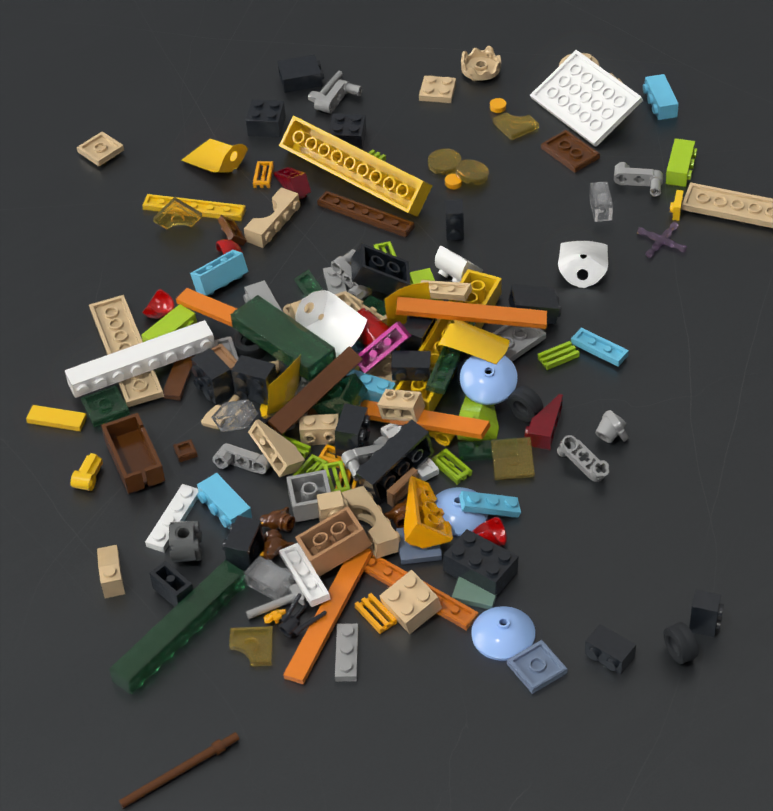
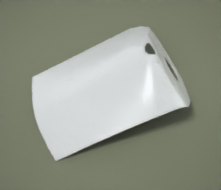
(571, 262)
(340, 323)

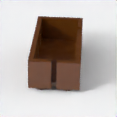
(133, 453)

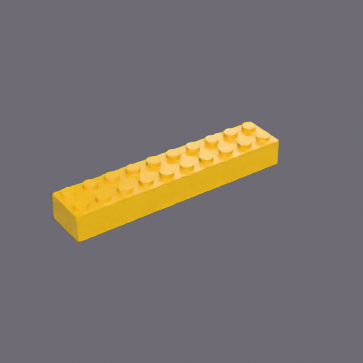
(356, 166)
(485, 291)

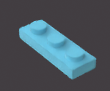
(599, 347)
(490, 504)

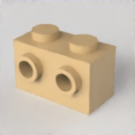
(401, 405)
(318, 429)
(330, 504)

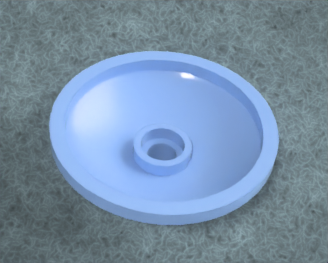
(488, 388)
(458, 519)
(499, 640)

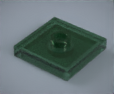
(105, 406)

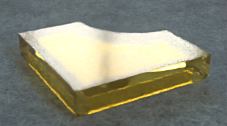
(515, 125)
(177, 213)
(254, 643)

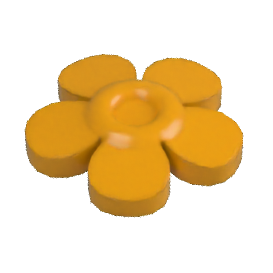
(274, 615)

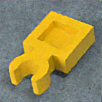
(675, 206)

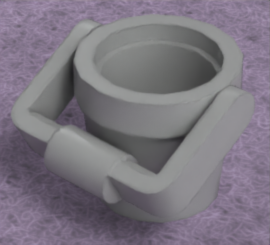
(610, 427)

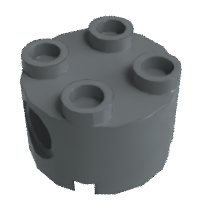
(184, 541)

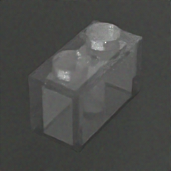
(601, 201)
(234, 415)
(268, 578)

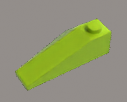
(483, 412)

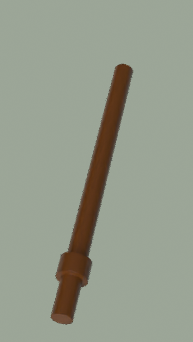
(216, 748)

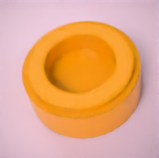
(498, 105)
(452, 181)

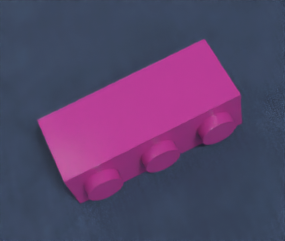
(383, 346)

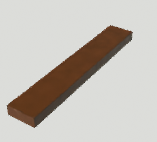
(366, 214)
(315, 391)

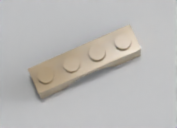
(261, 230)
(381, 535)

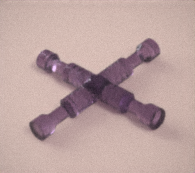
(661, 239)

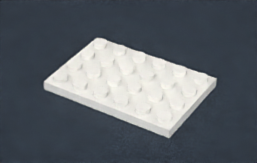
(586, 98)

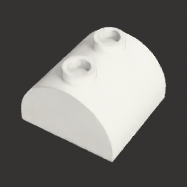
(453, 264)

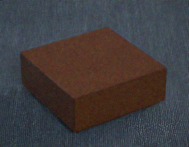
(185, 450)

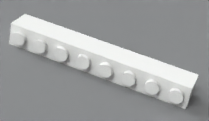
(139, 358)

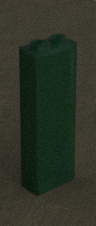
(282, 336)

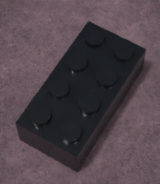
(387, 465)

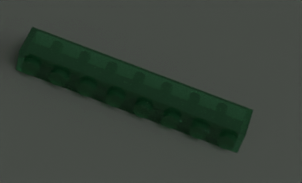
(177, 627)

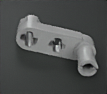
(335, 95)
(628, 176)
(343, 269)
(573, 448)
(241, 458)
(354, 458)

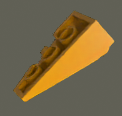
(423, 518)

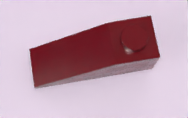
(293, 180)
(544, 424)

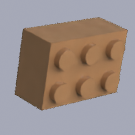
(333, 541)

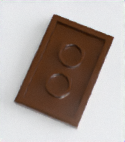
(570, 151)

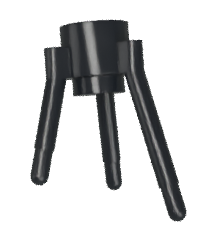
(291, 624)

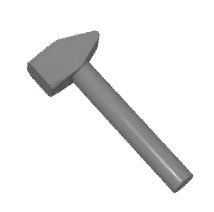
(313, 94)
(294, 590)

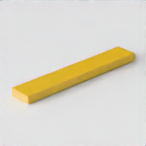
(207, 208)

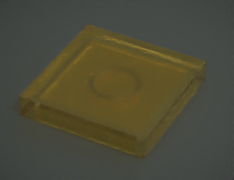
(512, 458)

